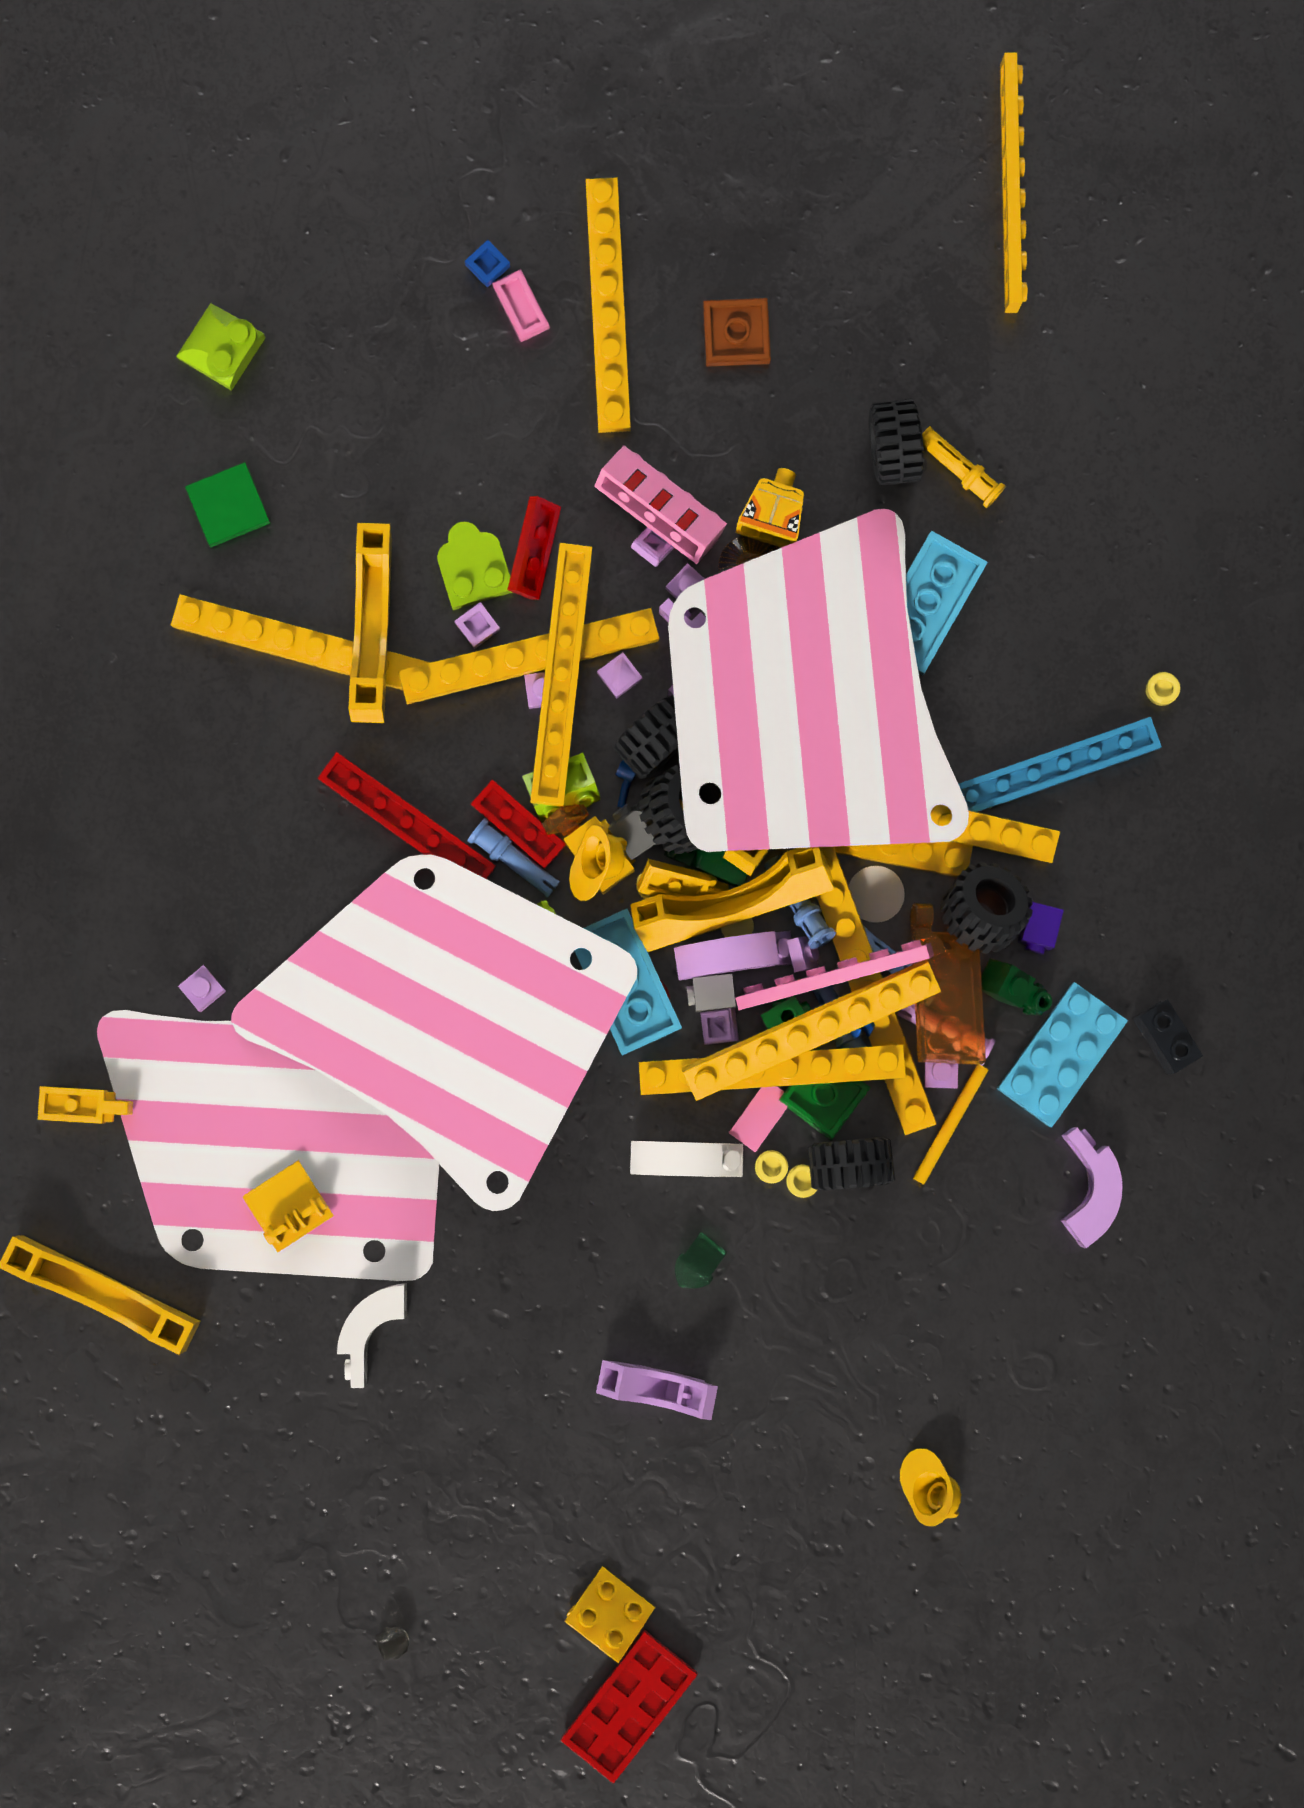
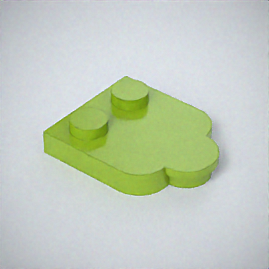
(472, 566)

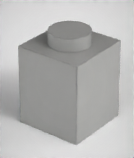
(711, 993)

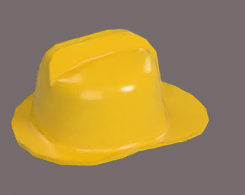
(597, 860)
(929, 1487)

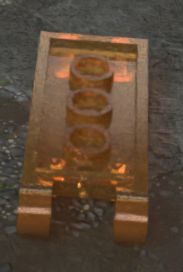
(952, 1020)

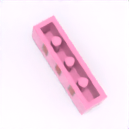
(660, 504)

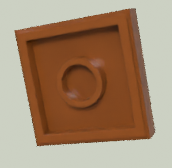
(736, 332)

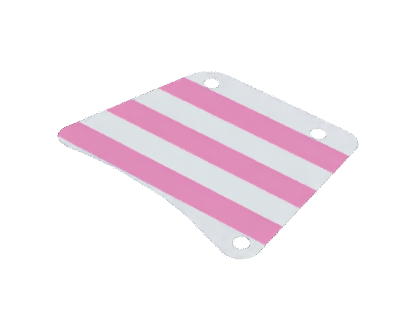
(809, 700)
(448, 1016)
(232, 1114)

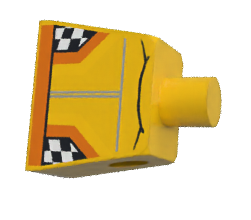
(773, 511)

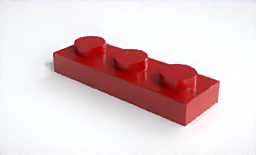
(534, 548)
(518, 824)

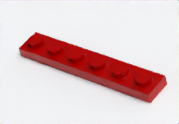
(400, 816)

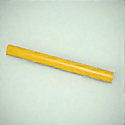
(950, 1124)

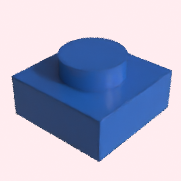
(487, 263)

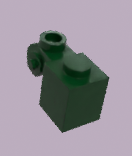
(1014, 988)

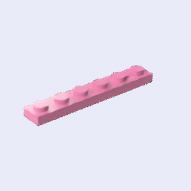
(846, 971)

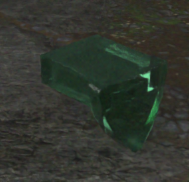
(698, 1263)

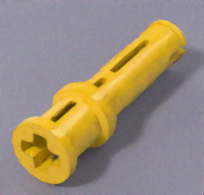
(972, 475)

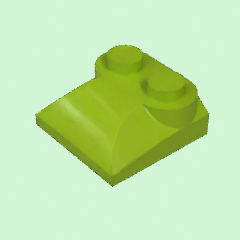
(221, 346)

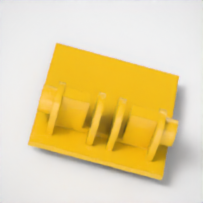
(287, 1206)
(609, 1614)

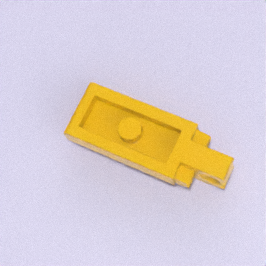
(677, 881)
(80, 1105)

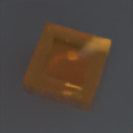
(565, 819)

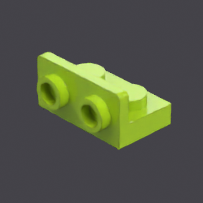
(579, 787)

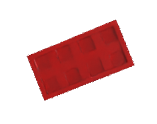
(628, 1706)

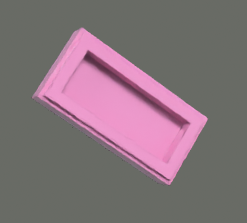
(520, 305)
(759, 1117)

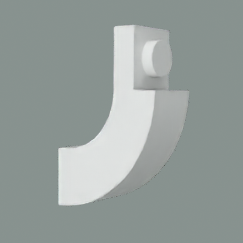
(686, 1159)
(377, 1308)

